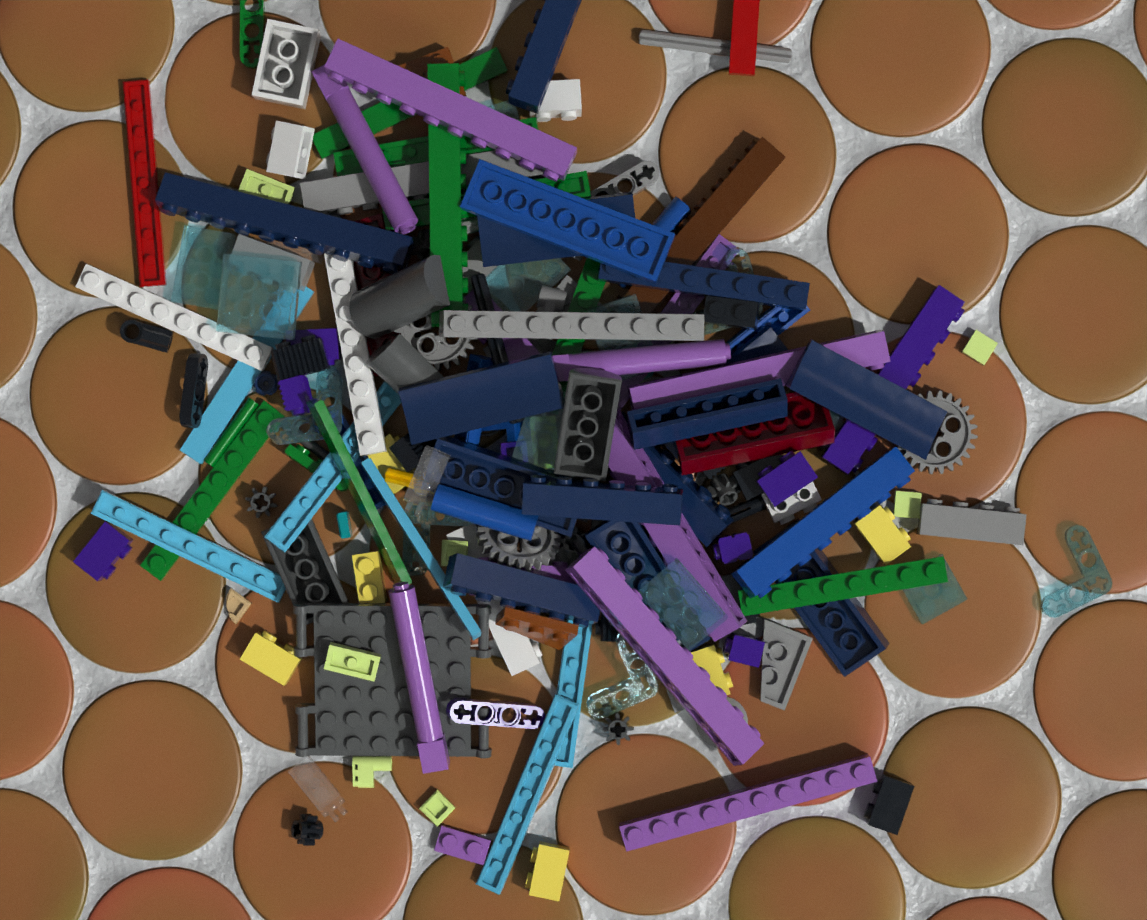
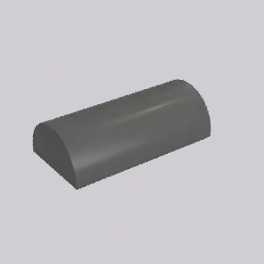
(400, 298)
(401, 364)
(588, 423)
(307, 570)

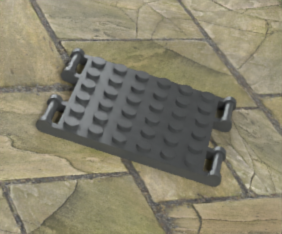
(377, 716)

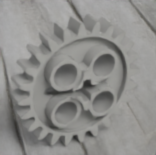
(443, 352)
(957, 441)
(532, 553)

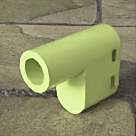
(366, 769)

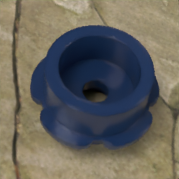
(272, 380)

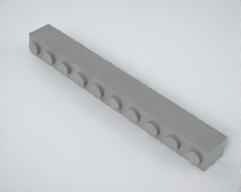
(355, 191)
(571, 325)

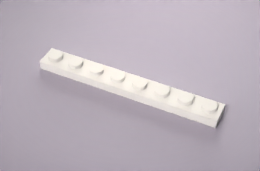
(173, 317)
(355, 355)

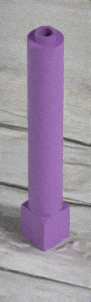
(367, 152)
(647, 358)
(419, 680)

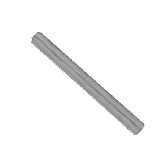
(709, 45)

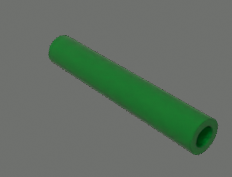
(231, 432)

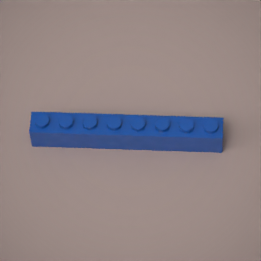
(822, 523)

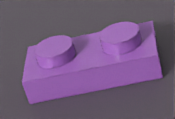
(462, 845)

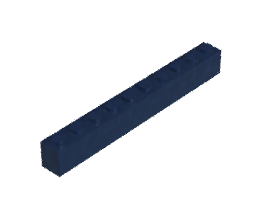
(284, 223)

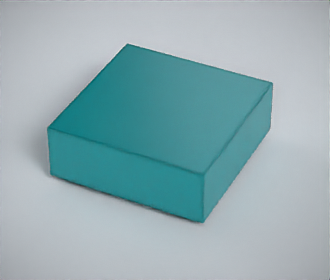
(344, 525)

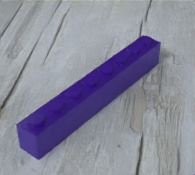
(906, 360)

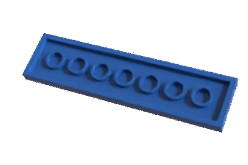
(567, 221)

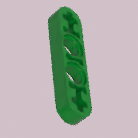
(246, 19)

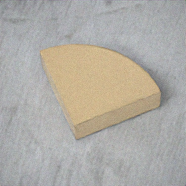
(236, 605)

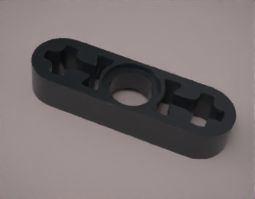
(193, 390)

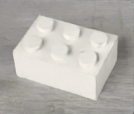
(286, 64)

